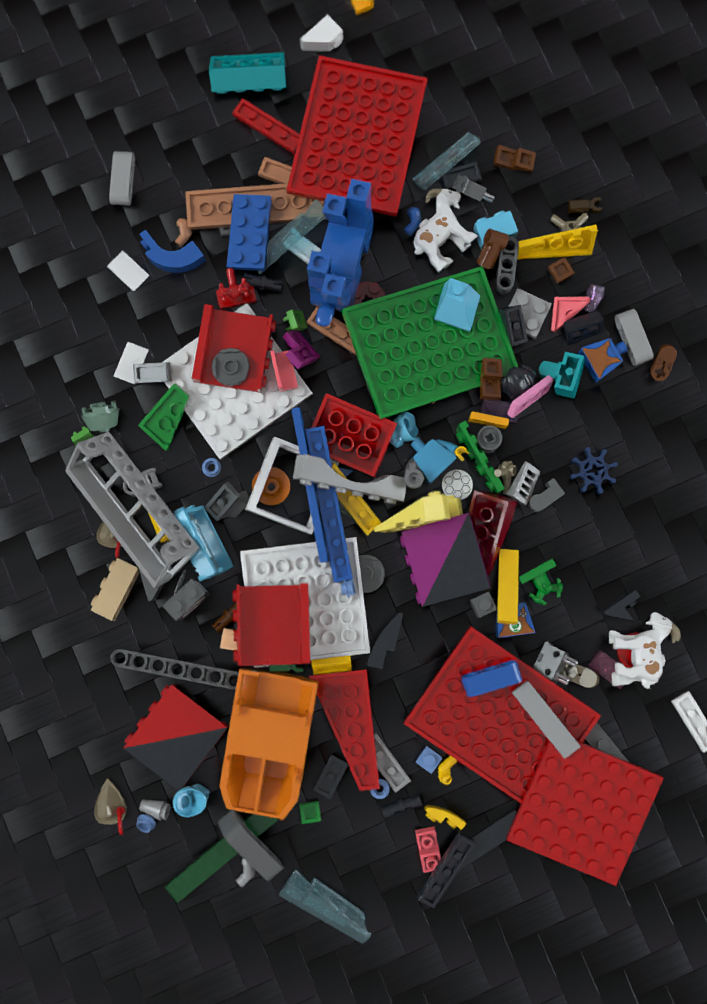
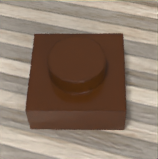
(561, 270)

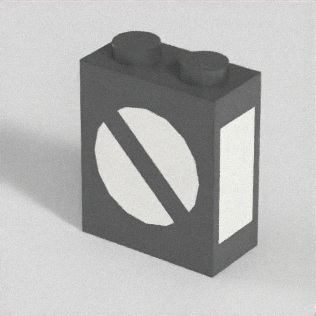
(186, 600)

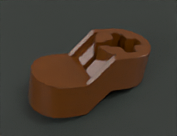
(665, 354)

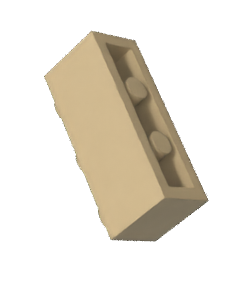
(115, 589)

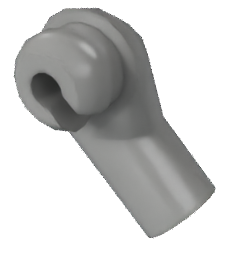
(248, 873)

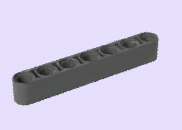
(168, 669)

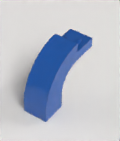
(172, 261)

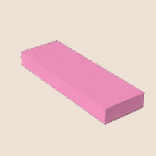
(530, 396)

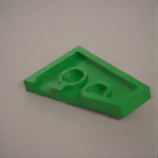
(165, 416)

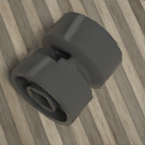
(489, 439)

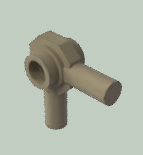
(569, 225)
(506, 470)

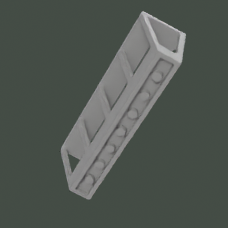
(120, 521)

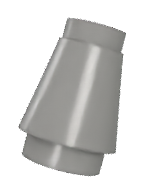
(156, 808)

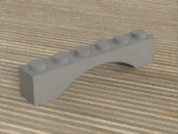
(316, 470)

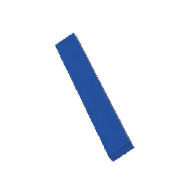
(311, 490)
(330, 511)

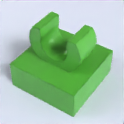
(296, 320)
(82, 435)

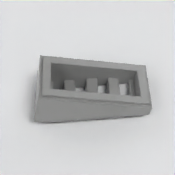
(514, 489)

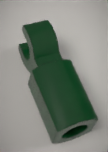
(285, 668)

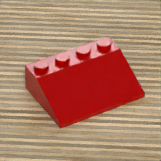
(354, 434)

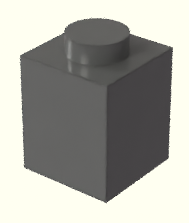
(483, 604)

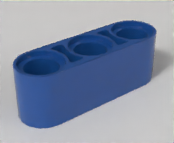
(491, 678)

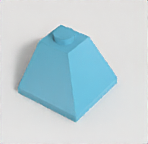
(457, 305)

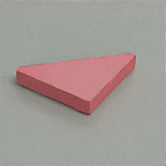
(565, 309)

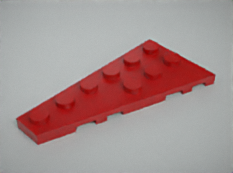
(349, 712)

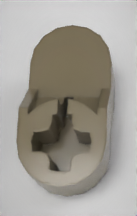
(587, 679)

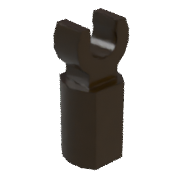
(584, 205)

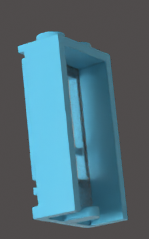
(211, 557)

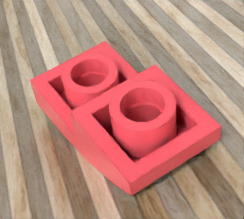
(428, 848)

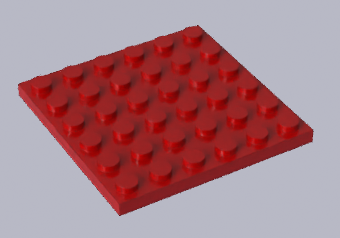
(585, 810)

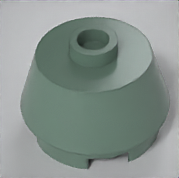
(101, 416)

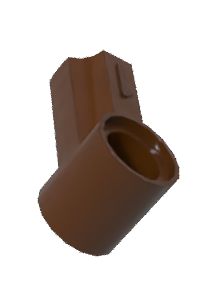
(494, 242)

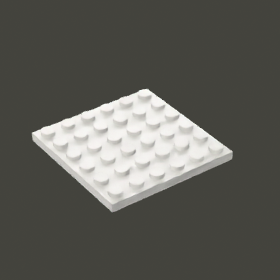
(227, 414)
(335, 621)

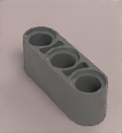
(506, 274)

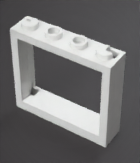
(260, 482)

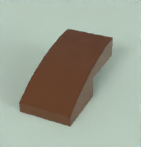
(514, 159)
(490, 379)

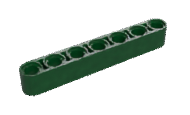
(212, 860)

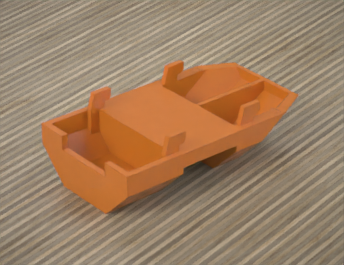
(267, 742)

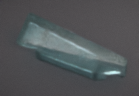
(293, 232)
(325, 905)

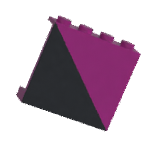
(445, 560)

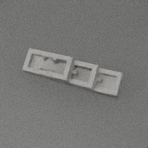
(546, 719)

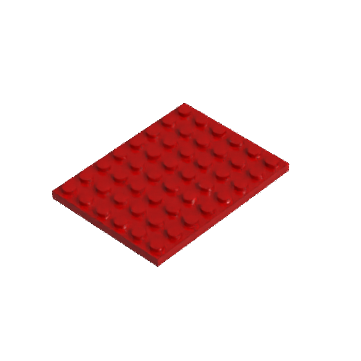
(357, 128)
(493, 729)

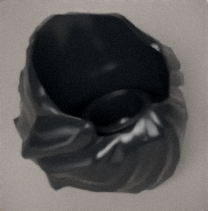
(518, 381)

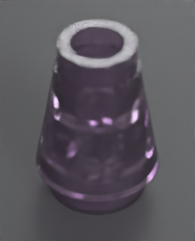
(596, 294)

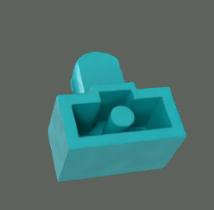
(565, 373)

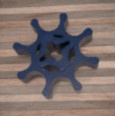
(595, 463)

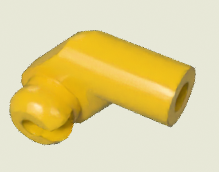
(444, 771)

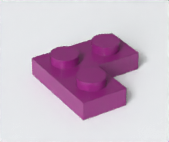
(301, 352)

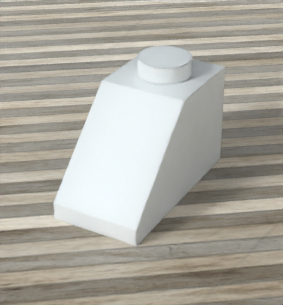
(322, 36)

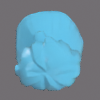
(405, 429)
(190, 800)

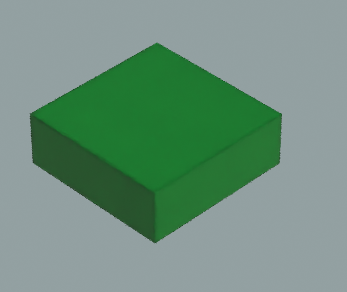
(310, 812)

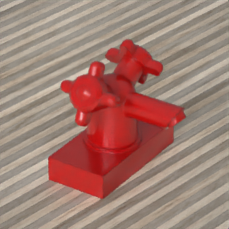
(236, 294)

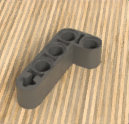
(249, 846)

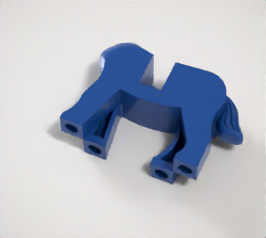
(336, 269)

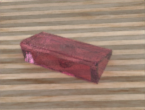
(604, 666)

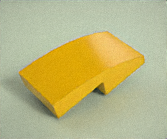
(437, 813)

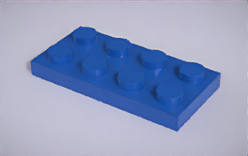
(249, 232)

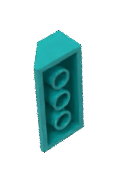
(247, 72)

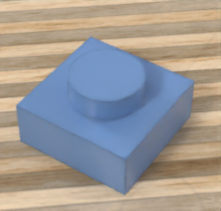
(429, 759)

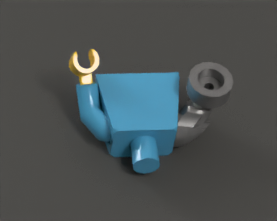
(430, 461)

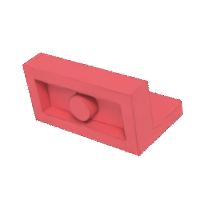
(284, 371)

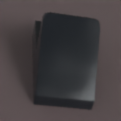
(618, 609)

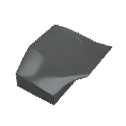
(225, 503)

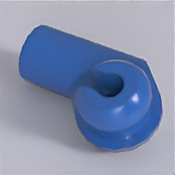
(415, 217)

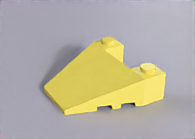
(423, 512)

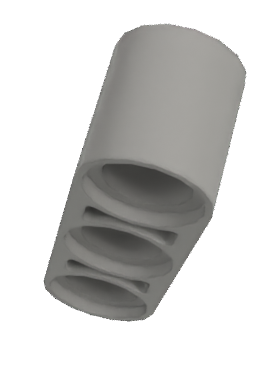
(122, 178)
(634, 337)

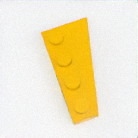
(566, 243)

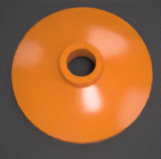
(281, 490)

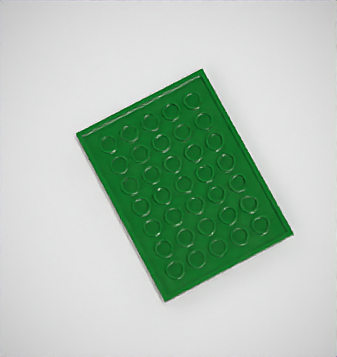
(418, 359)

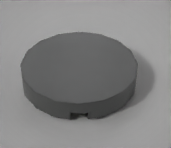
(230, 367)
(371, 573)

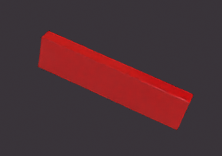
(266, 125)

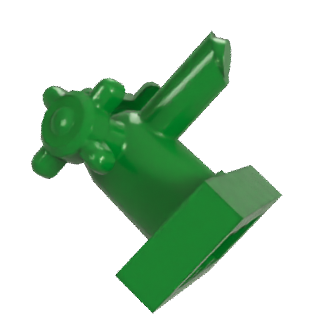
(541, 581)

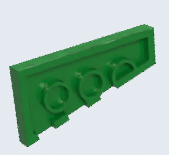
(470, 441)

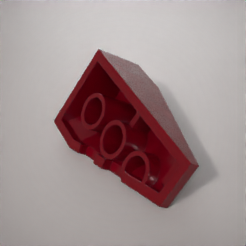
(491, 520)

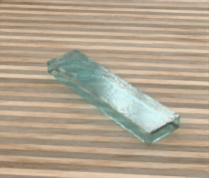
(446, 160)

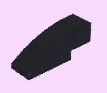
(386, 641)

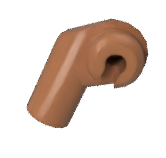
(185, 232)

